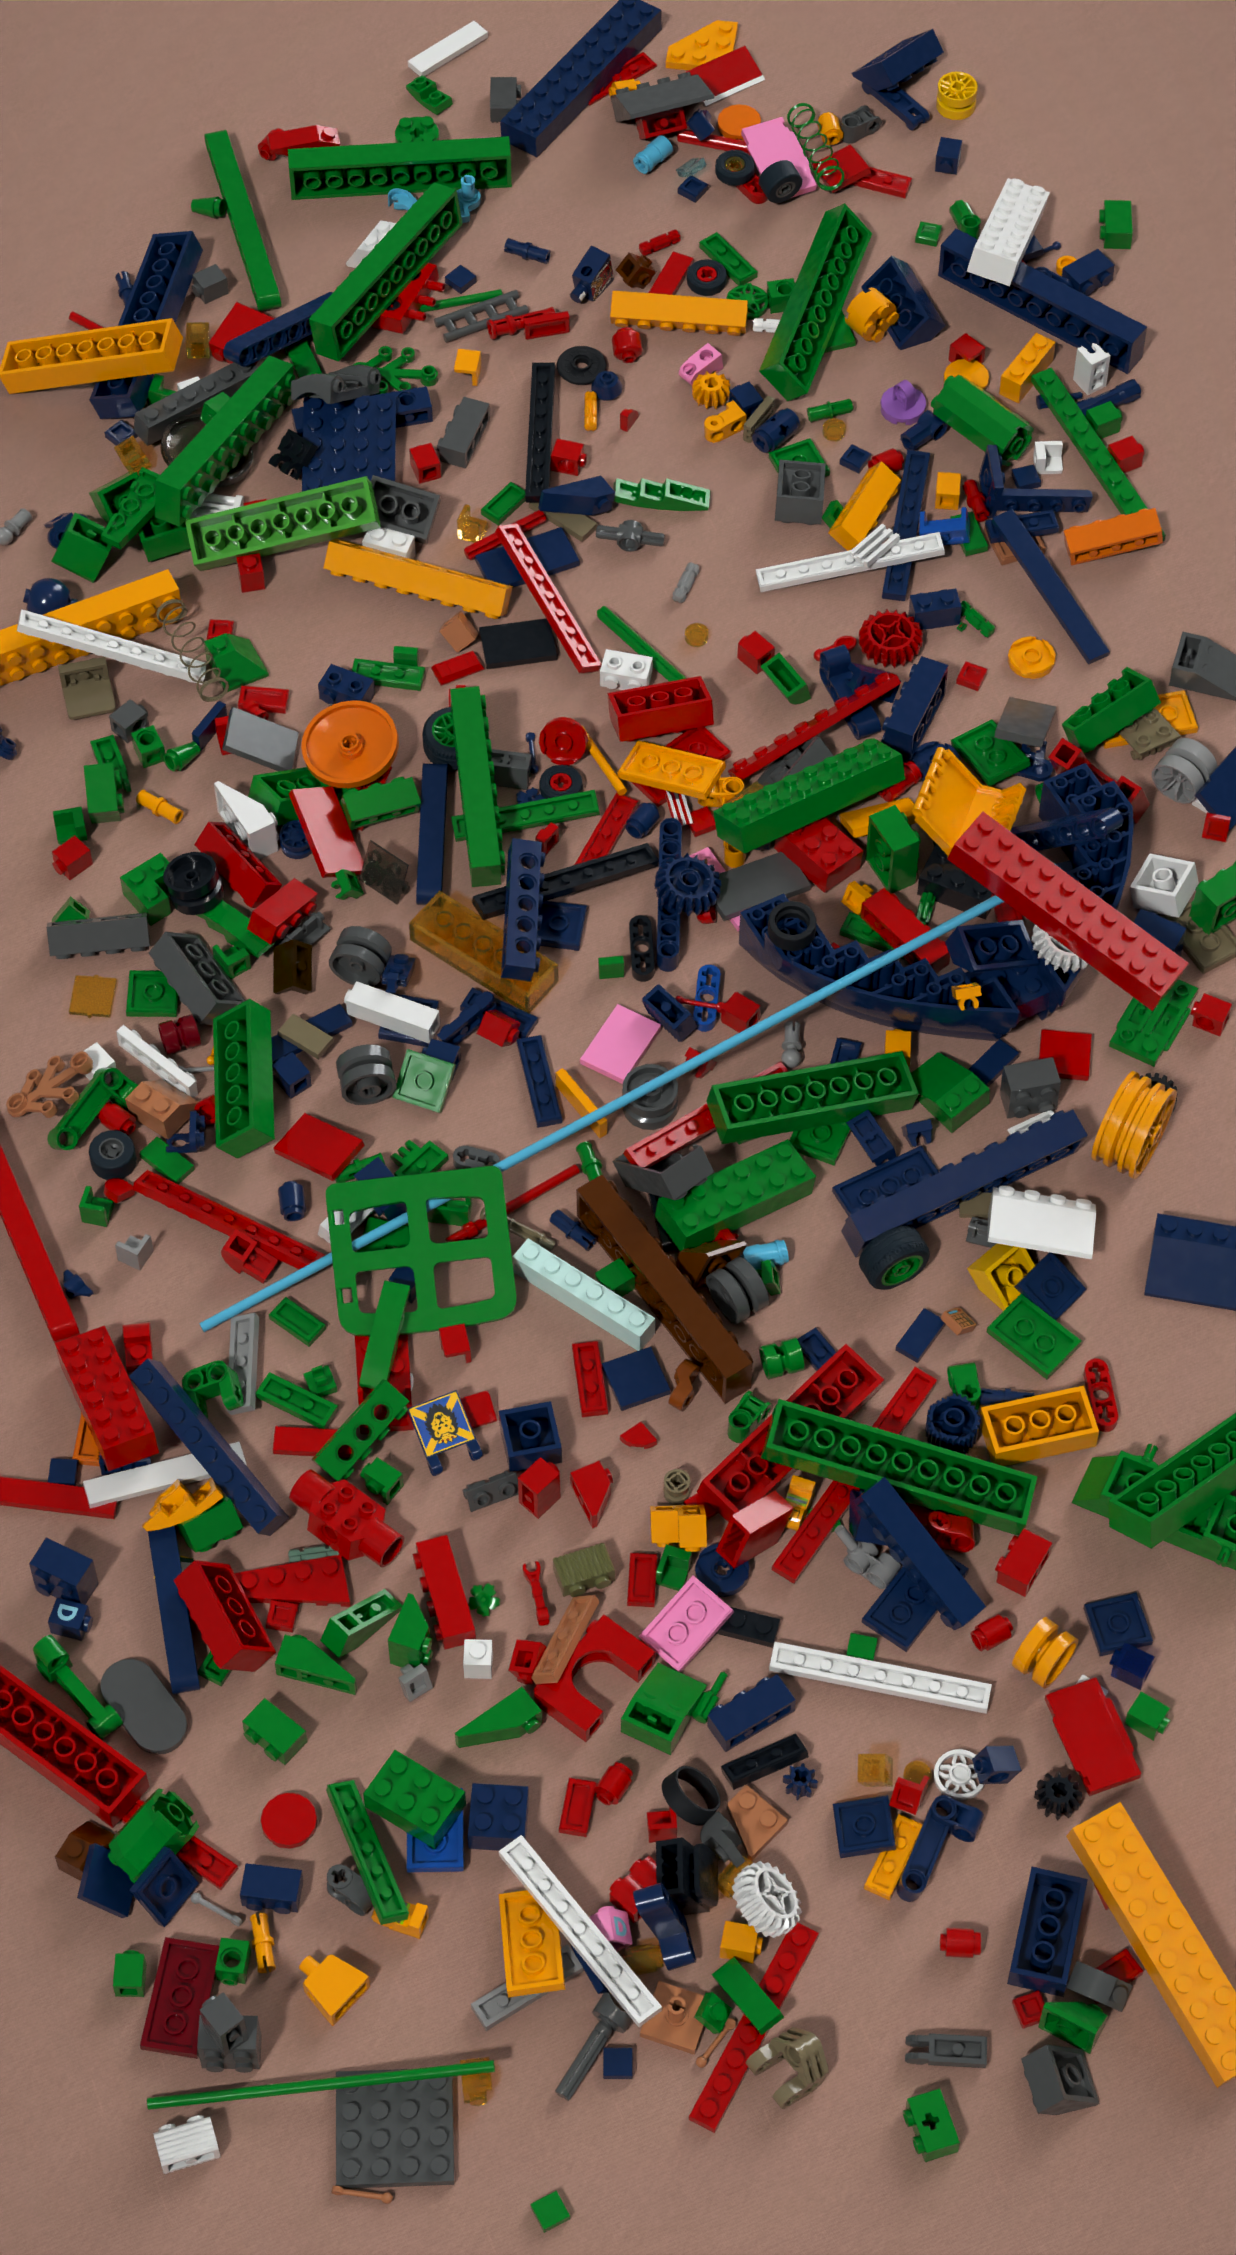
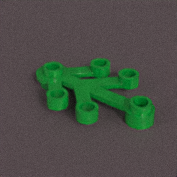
(428, 375)

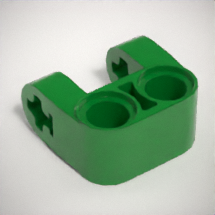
(213, 1385)

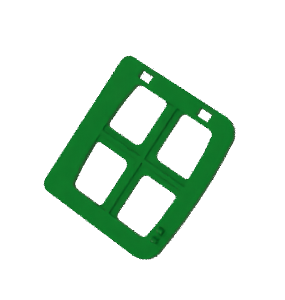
(421, 1252)

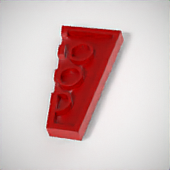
(305, 1581)

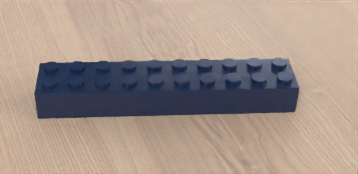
(580, 75)
(154, 296)
(1048, 305)
(976, 1174)

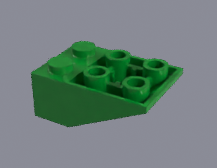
(662, 1708)

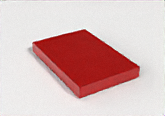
(319, 1146)

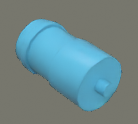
(653, 154)
(773, 1251)

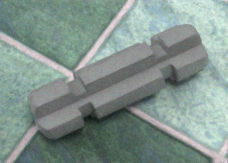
(685, 582)

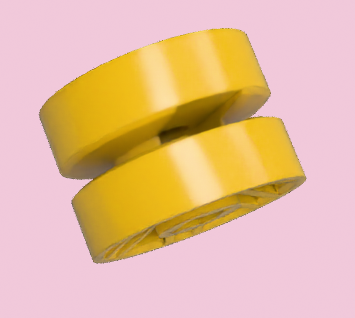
(956, 95)

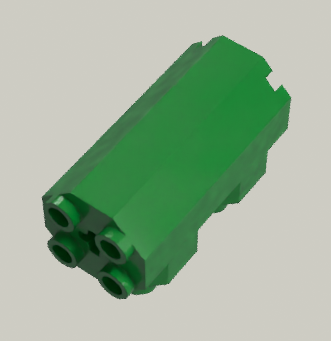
(982, 418)

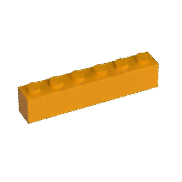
(679, 312)

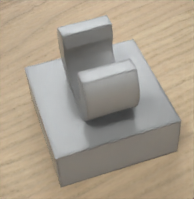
(414, 1681)

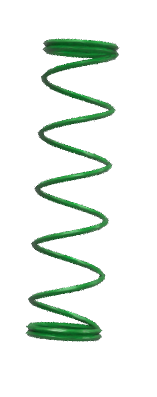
(811, 120)

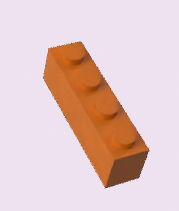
(1113, 536)

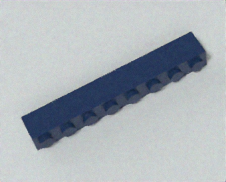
(209, 1447)

